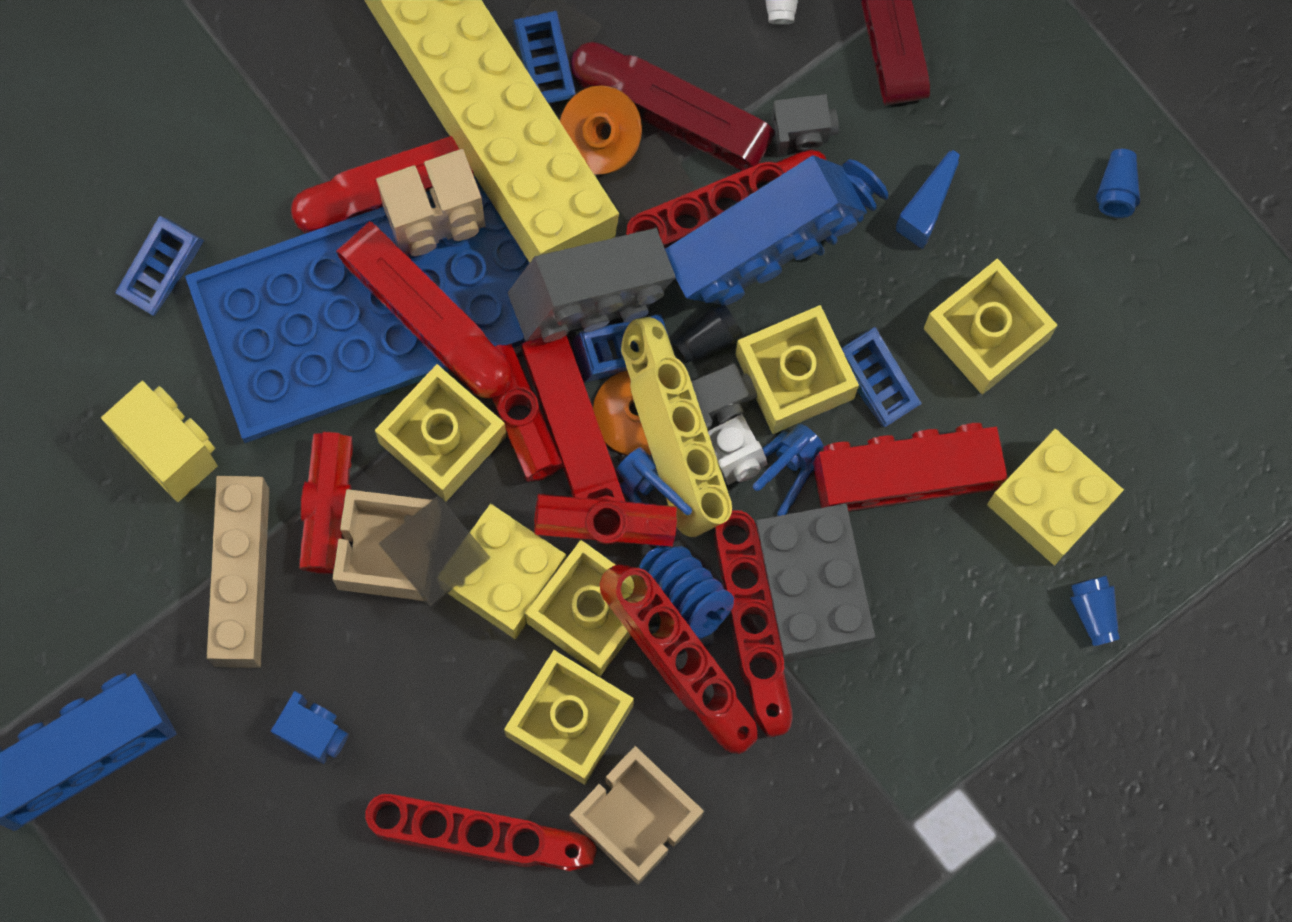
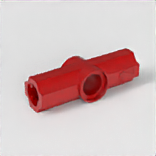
(530, 435)
(324, 501)
(635, 521)

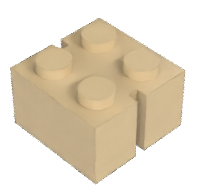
(456, 201)
(366, 522)
(636, 815)

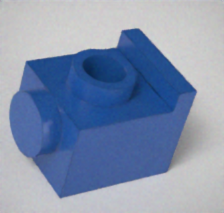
(309, 729)

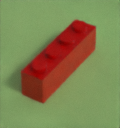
(910, 469)

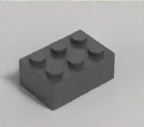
(591, 285)
(815, 583)

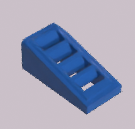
(538, 23)
(922, 211)
(173, 273)
(586, 356)
(890, 368)

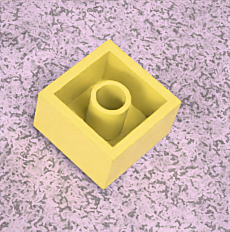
(989, 326)
(797, 369)
(441, 432)
(154, 434)
(1054, 497)
(512, 576)
(576, 615)
(569, 717)

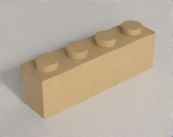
(238, 572)

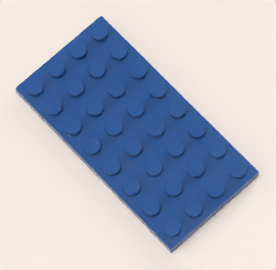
(310, 339)

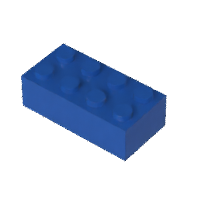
(765, 232)
(79, 748)

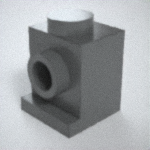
(803, 123)
(723, 394)

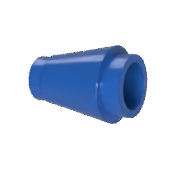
(1119, 187)
(1097, 609)

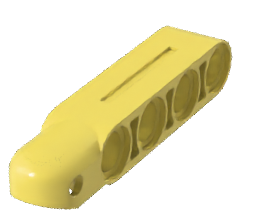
(675, 427)

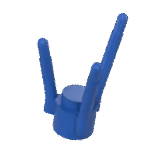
(795, 450)
(641, 475)

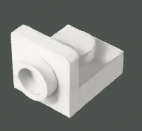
(737, 450)

